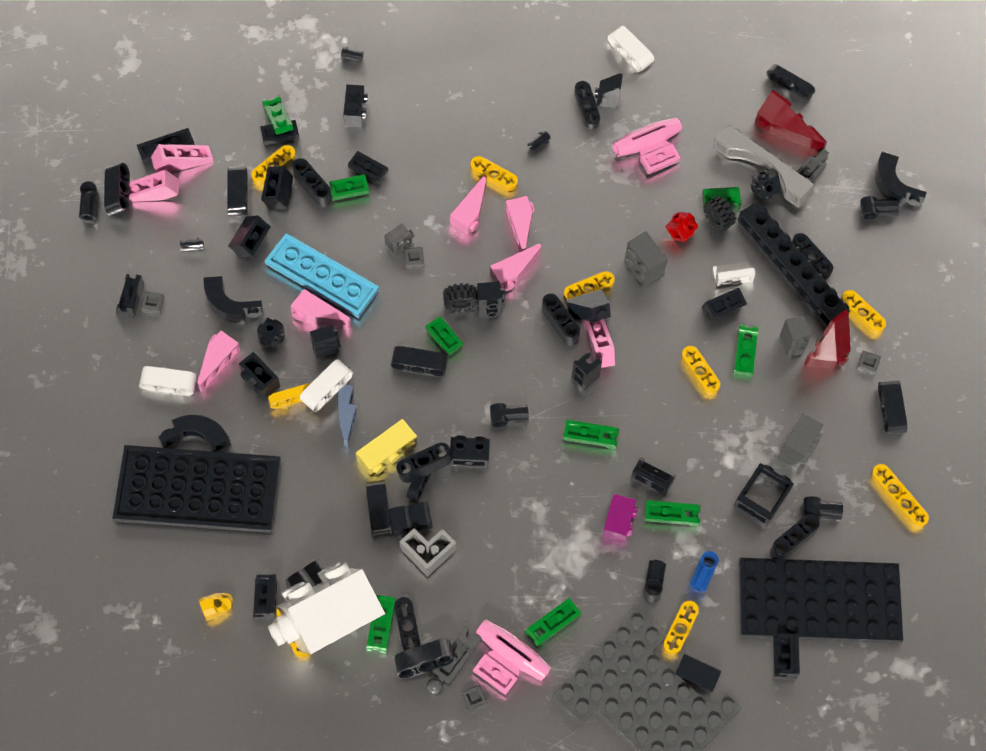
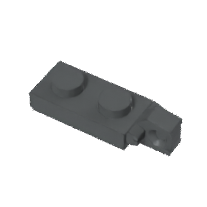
(814, 165)

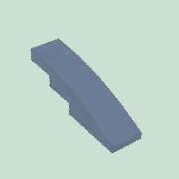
(347, 412)

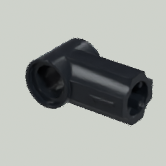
(88, 202)
(873, 207)
(502, 414)
(822, 509)
(654, 580)

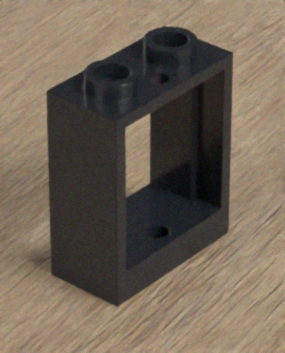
(755, 510)

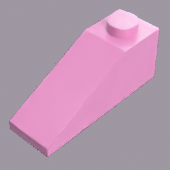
(180, 157)
(154, 187)
(468, 212)
(520, 217)
(512, 269)
(317, 312)
(600, 342)
(218, 355)

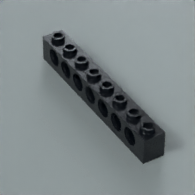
(782, 260)

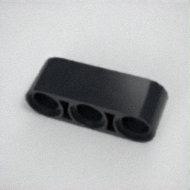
(116, 189)
(314, 189)
(237, 191)
(560, 327)
(419, 361)
(892, 406)
(429, 454)
(378, 508)
(798, 529)
(424, 658)

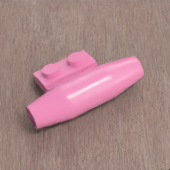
(652, 144)
(507, 657)

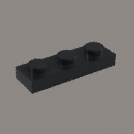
(180, 137)

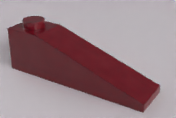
(780, 120)
(833, 346)

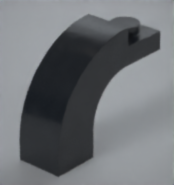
(891, 186)
(227, 308)
(195, 426)

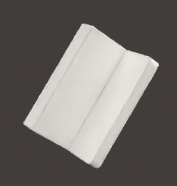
(733, 274)

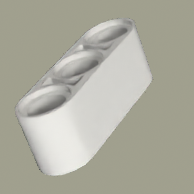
(631, 48)
(168, 380)
(326, 385)

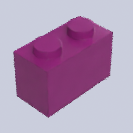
(619, 518)

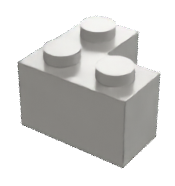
(426, 554)

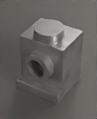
(398, 239)

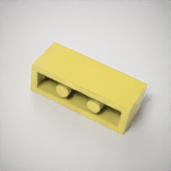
(386, 448)

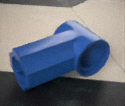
(703, 572)

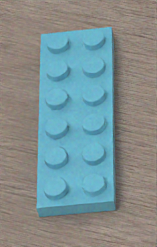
(322, 275)

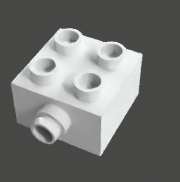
(326, 611)

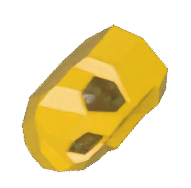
(216, 605)

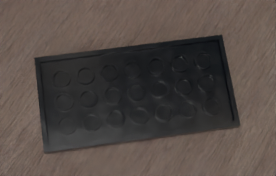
(197, 488)
(820, 599)

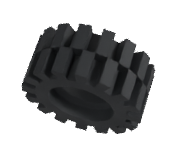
(719, 213)
(460, 297)

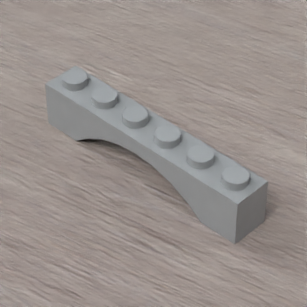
(735, 145)

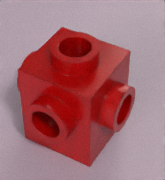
(682, 226)

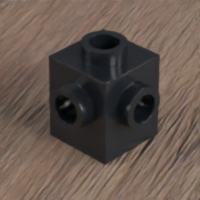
(765, 184)
(271, 333)

